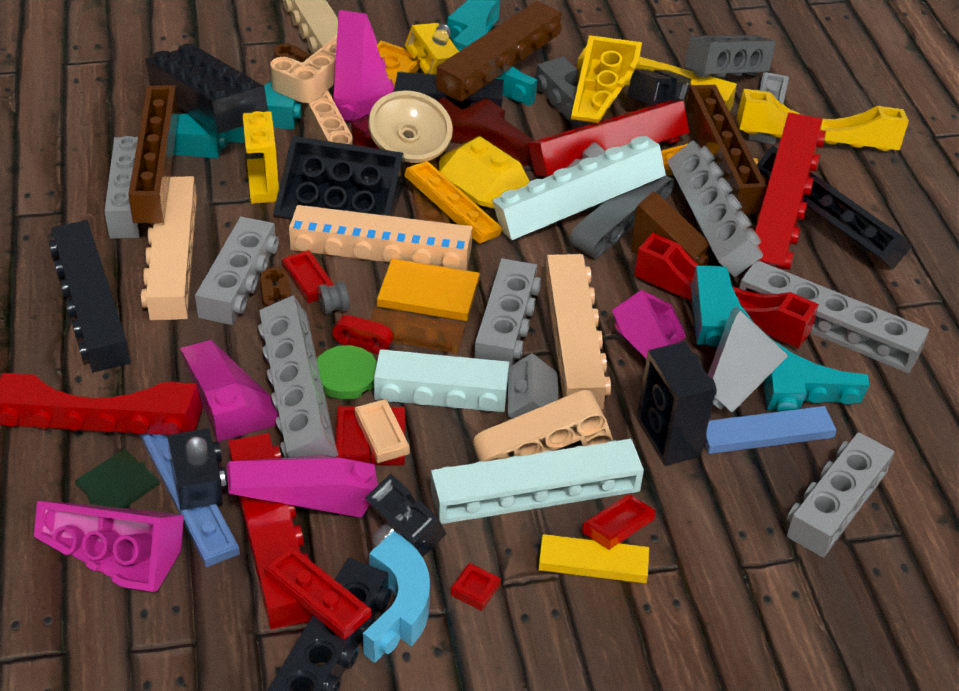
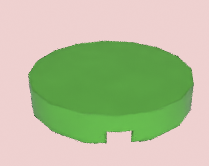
(346, 371)

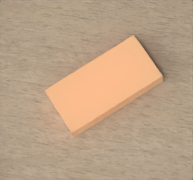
(382, 431)

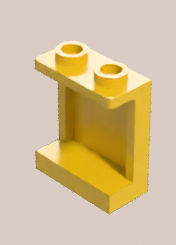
(261, 171)

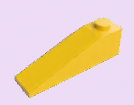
(604, 73)

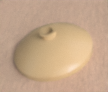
(411, 116)

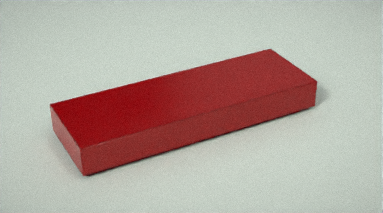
(317, 592)

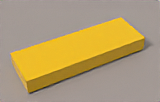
(593, 560)

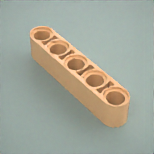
(327, 120)

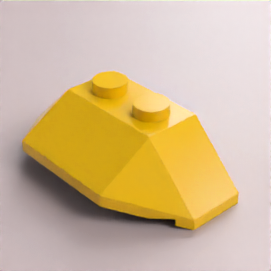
(482, 171)

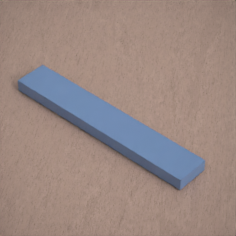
(203, 523)

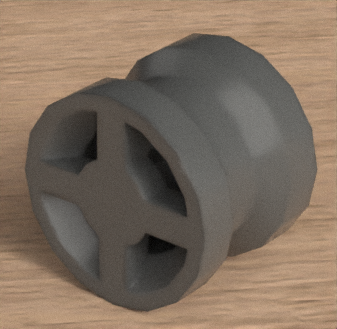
(333, 297)

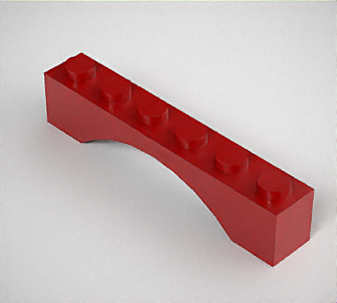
(778, 315)
(156, 410)

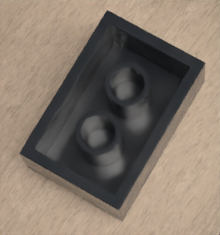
(675, 403)

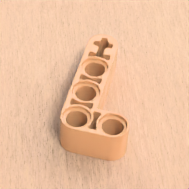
(308, 79)
(546, 429)

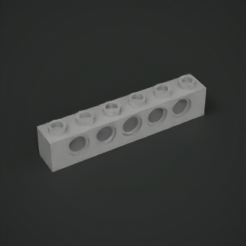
(715, 208)
(846, 319)
(296, 381)

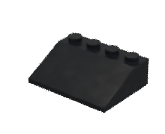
(340, 178)

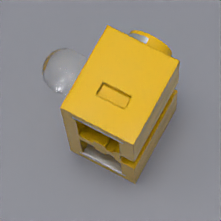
(430, 45)

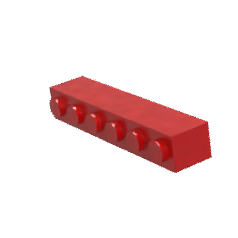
(658, 122)
(787, 188)
(269, 534)

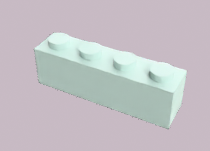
(441, 380)

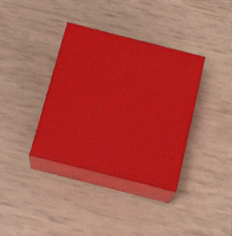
(475, 586)

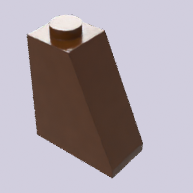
(661, 218)

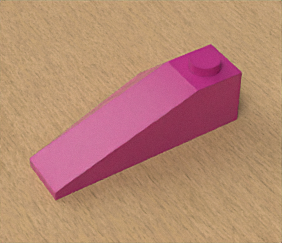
(358, 67)
(648, 322)
(228, 394)
(306, 481)
(120, 542)

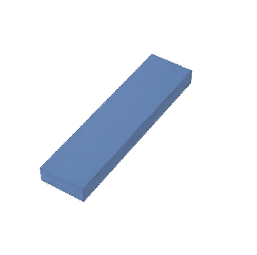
(769, 429)

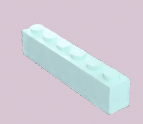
(579, 187)
(535, 481)

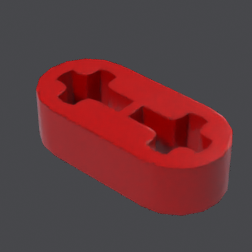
(362, 333)

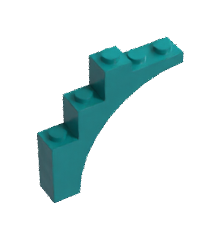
(472, 22)
(200, 141)
(795, 377)

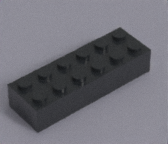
(207, 87)

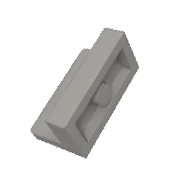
(530, 385)

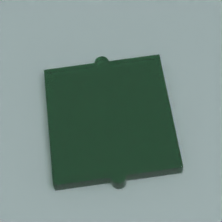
(117, 481)

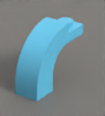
(411, 587)

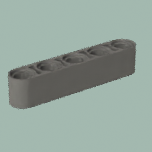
(614, 218)

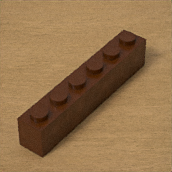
(498, 51)
(719, 133)
(154, 155)

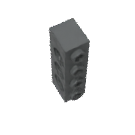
(729, 55)

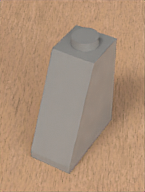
(742, 360)

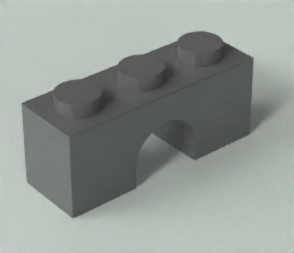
(558, 83)

